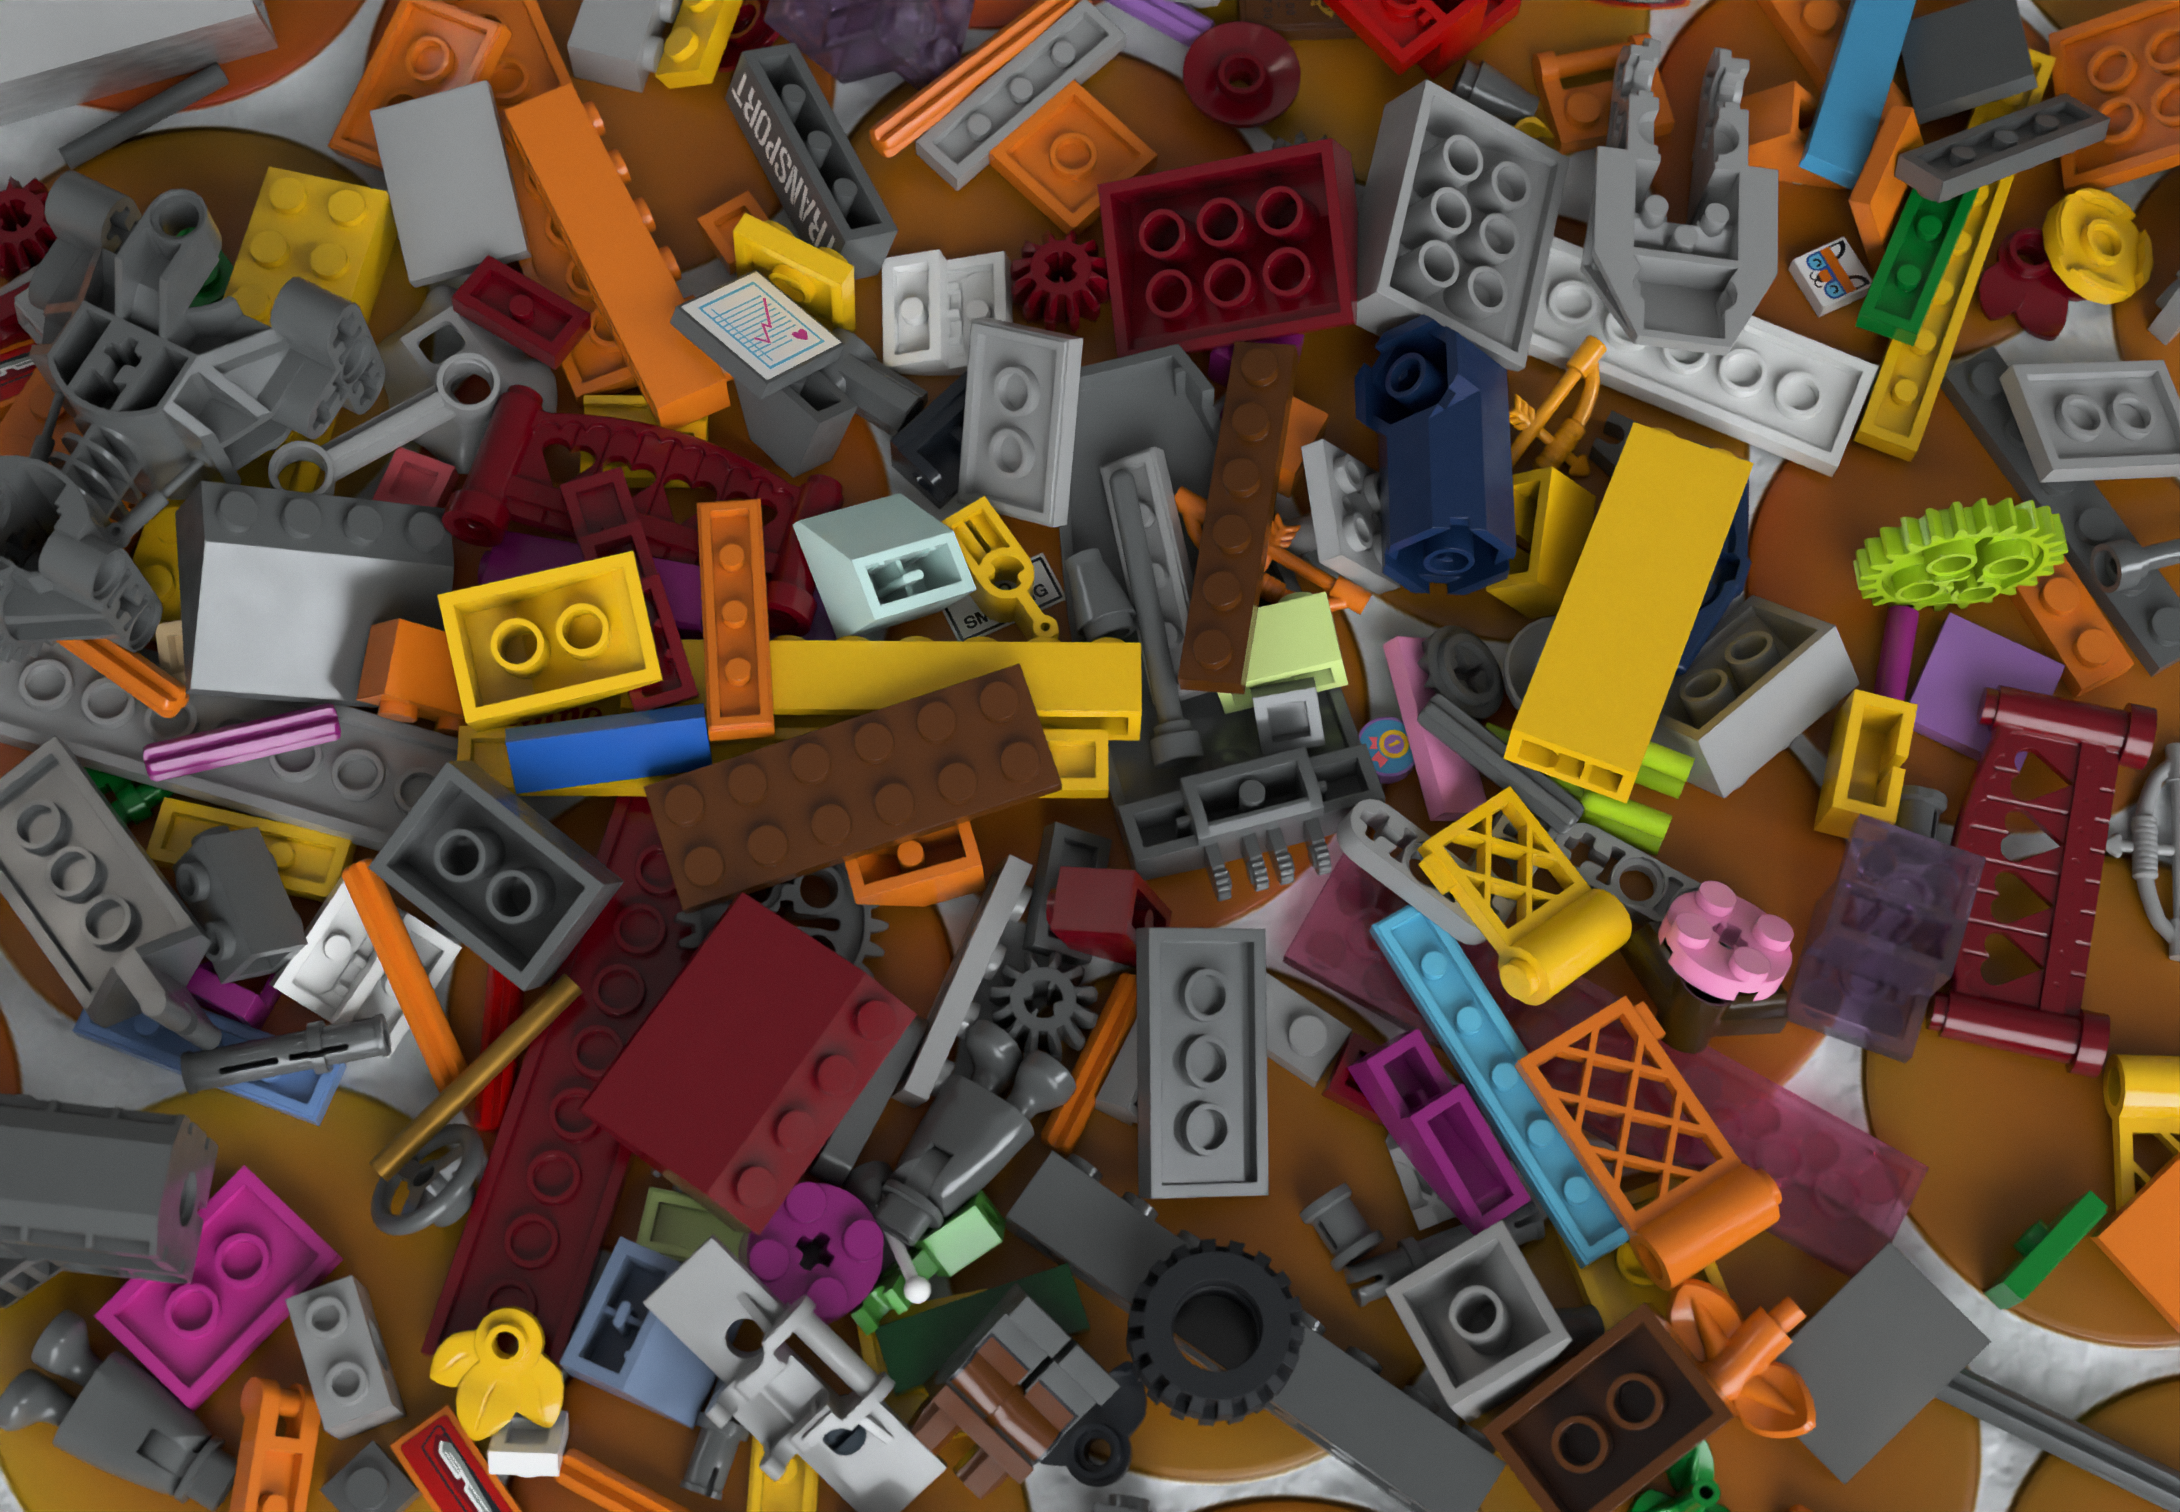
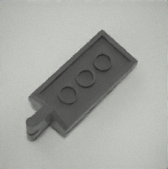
(97, 898)

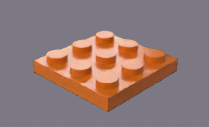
(2130, 72)

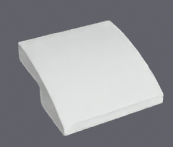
(932, 305)
(341, 972)

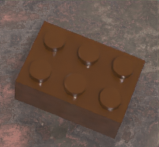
(1611, 1418)

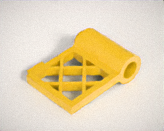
(1544, 946)
(2140, 1099)

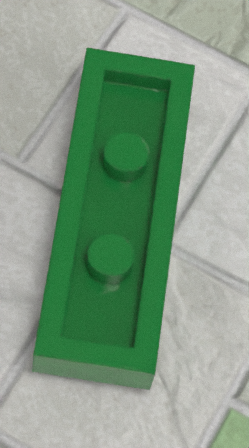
(1914, 266)

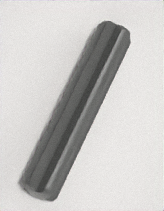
(1486, 754)

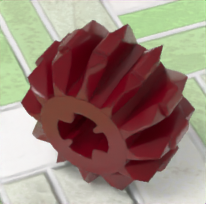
(23, 227)
(1060, 301)

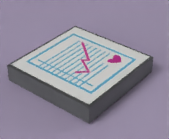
(757, 334)

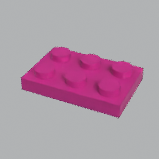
(245, 1268)

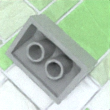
(1753, 692)

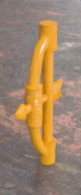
(1559, 447)

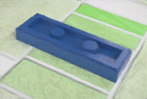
(608, 748)

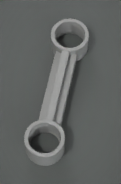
(394, 426)

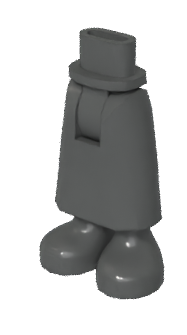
(970, 1132)
(120, 1419)

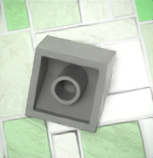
(1480, 1321)

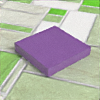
(1956, 672)

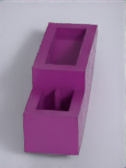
(1439, 1130)

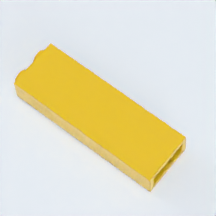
(1628, 612)

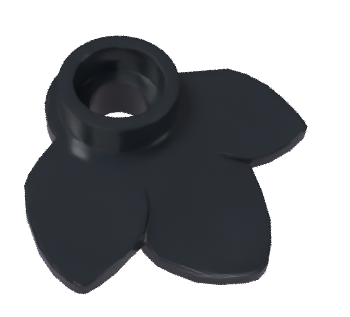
(1114, 1423)

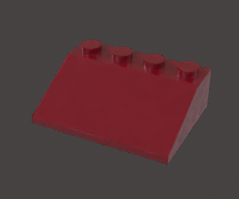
(1233, 249)
(747, 1064)

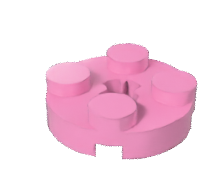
(1757, 942)

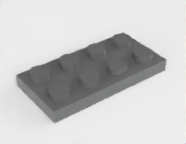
(1202, 1062)

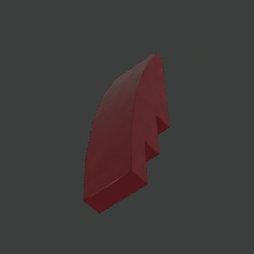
(608, 526)

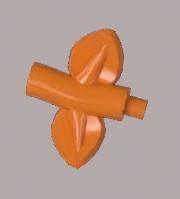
(1744, 1356)

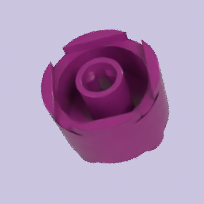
(847, 1243)

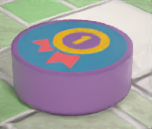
(1388, 748)

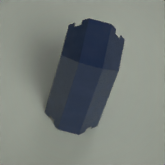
(1440, 458)

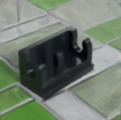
(930, 446)

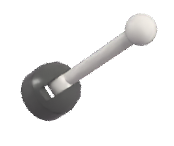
(866, 1184)

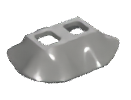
(411, 373)

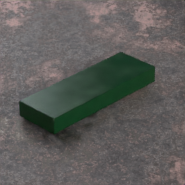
(924, 1341)

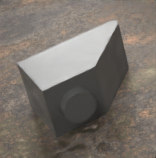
(798, 423)

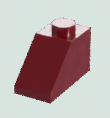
(1101, 909)

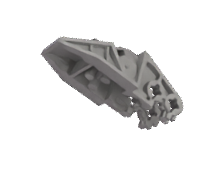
(1695, 279)

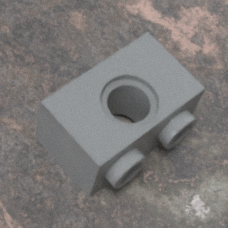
(345, 1358)

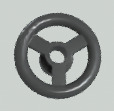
(438, 1188)

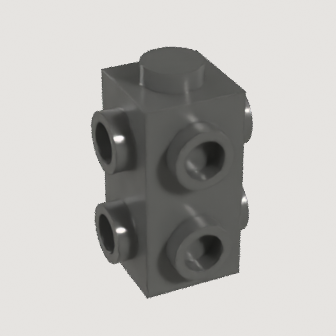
(239, 903)

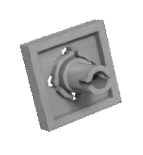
(1342, 517)

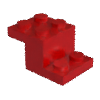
(1424, 31)

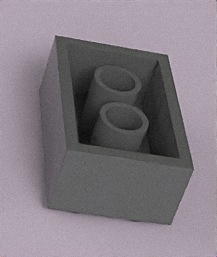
(496, 874)

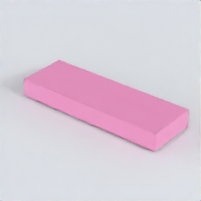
(1446, 780)

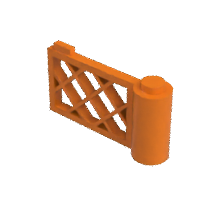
(1700, 1216)

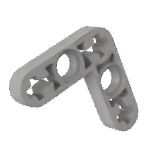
(1395, 873)

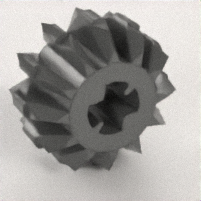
(1069, 1011)

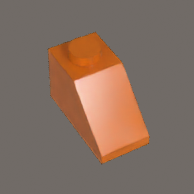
(1779, 130)
(919, 870)

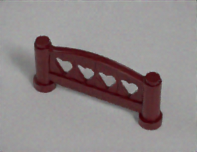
(514, 484)
(2084, 747)

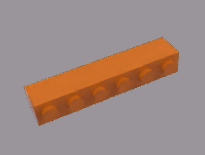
(616, 253)

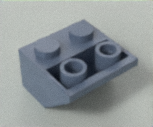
(630, 1349)

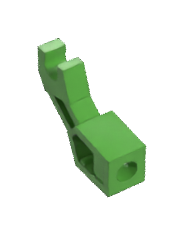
(942, 1251)

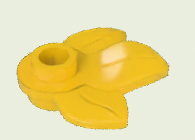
(498, 1383)

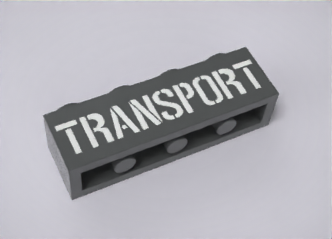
(809, 157)

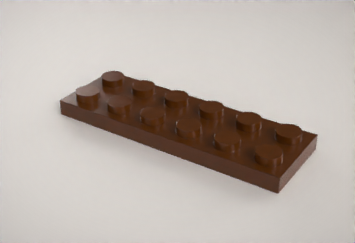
(852, 788)

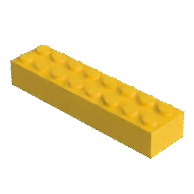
(302, 229)

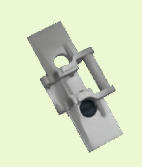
(780, 1398)

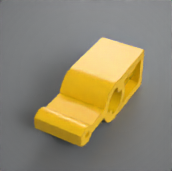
(996, 556)

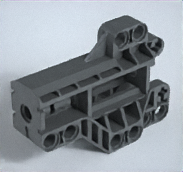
(98, 1193)

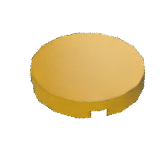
(2097, 246)

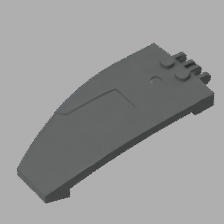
(1234, 797)

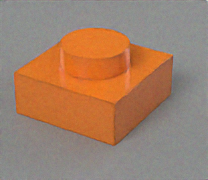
(719, 224)

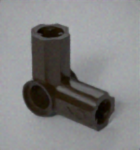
(1688, 1013)

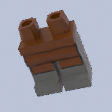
(1012, 1391)

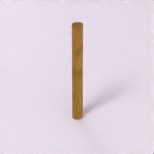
(475, 1077)

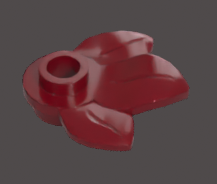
(2026, 290)

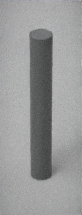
(143, 116)

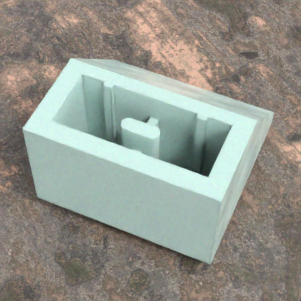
(882, 564)

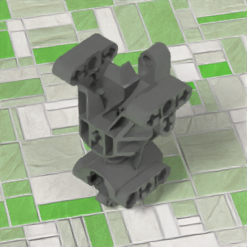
(159, 403)

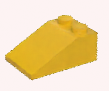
(549, 641)

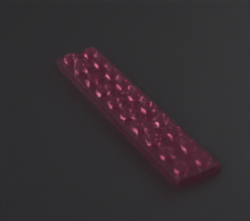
(1835, 1181)

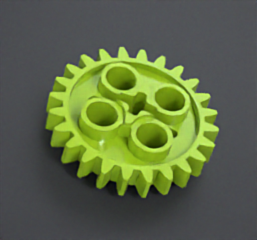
(1960, 555)

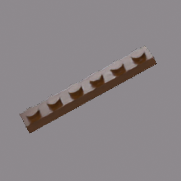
(1238, 518)

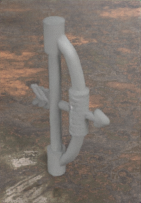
(2146, 849)

